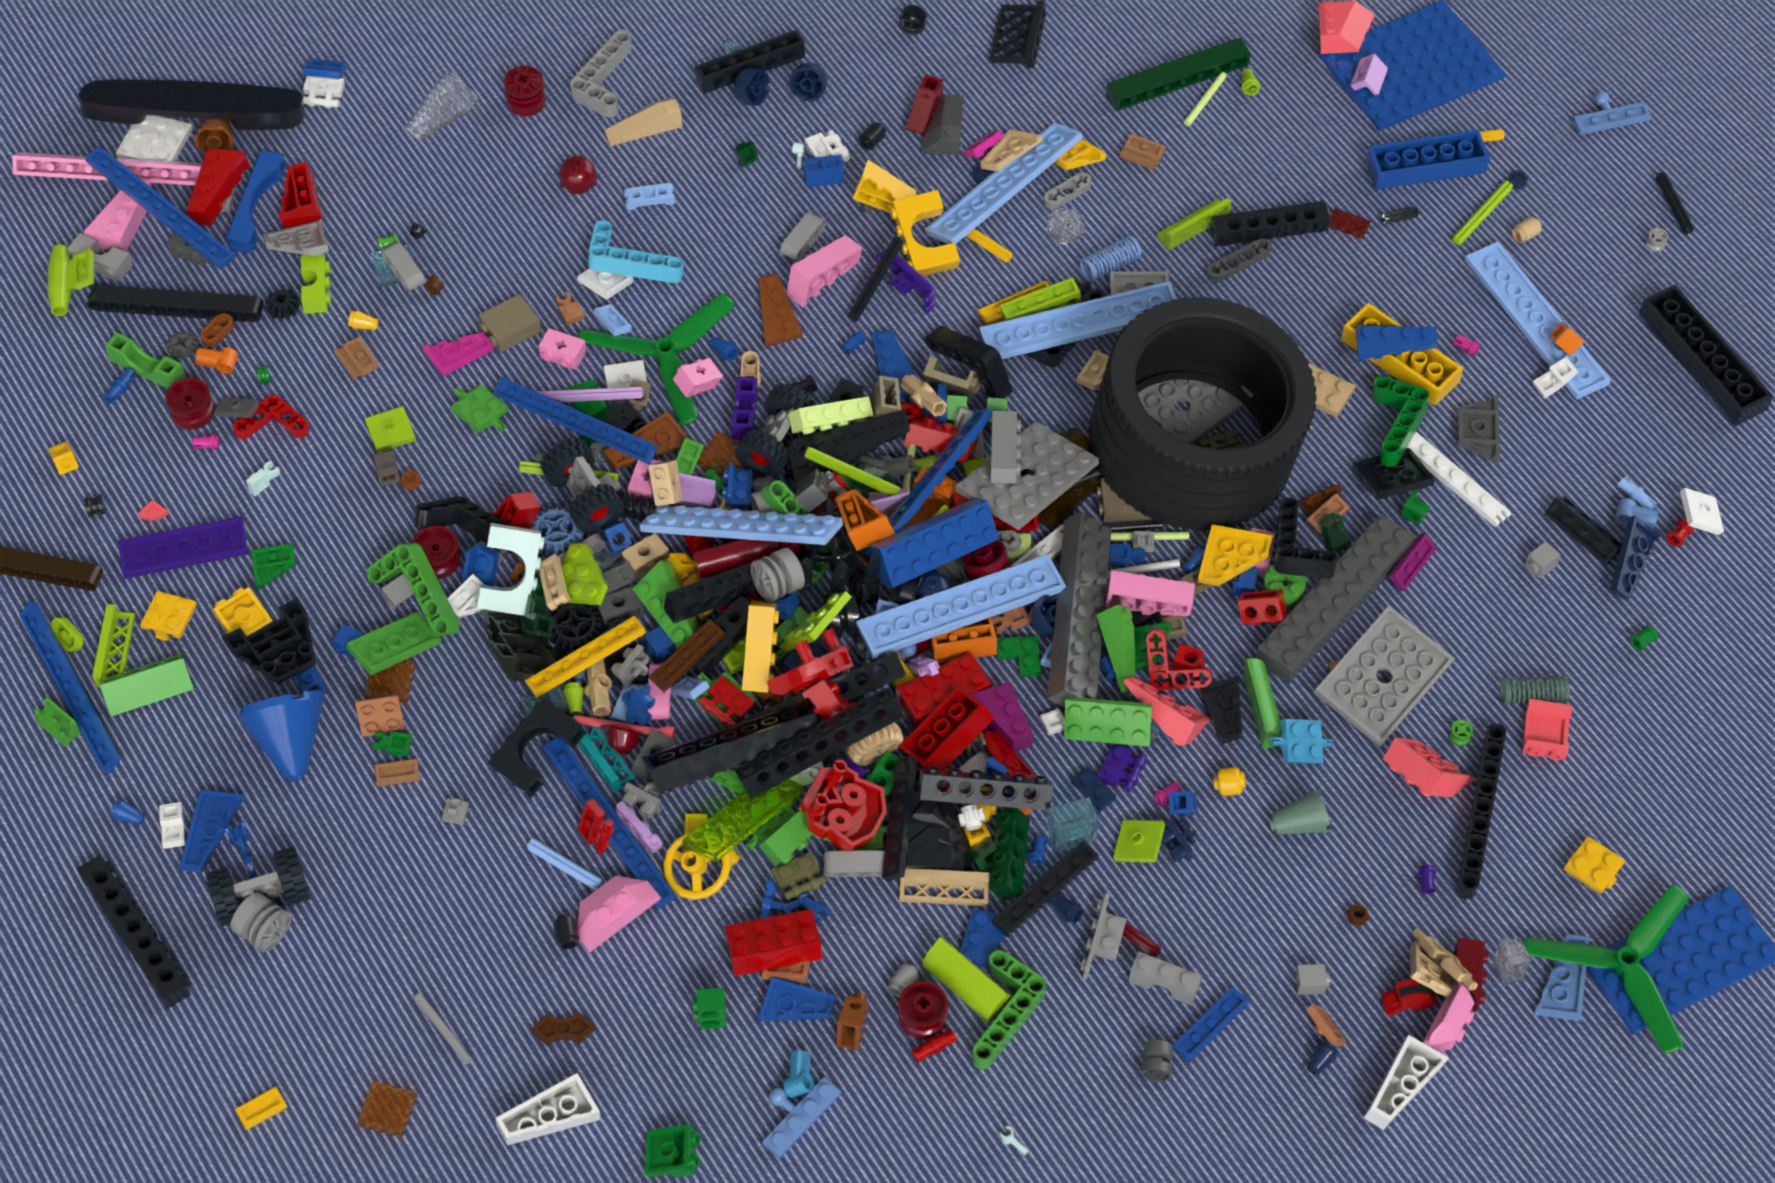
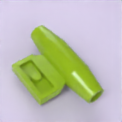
(67, 275)

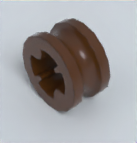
(434, 285)

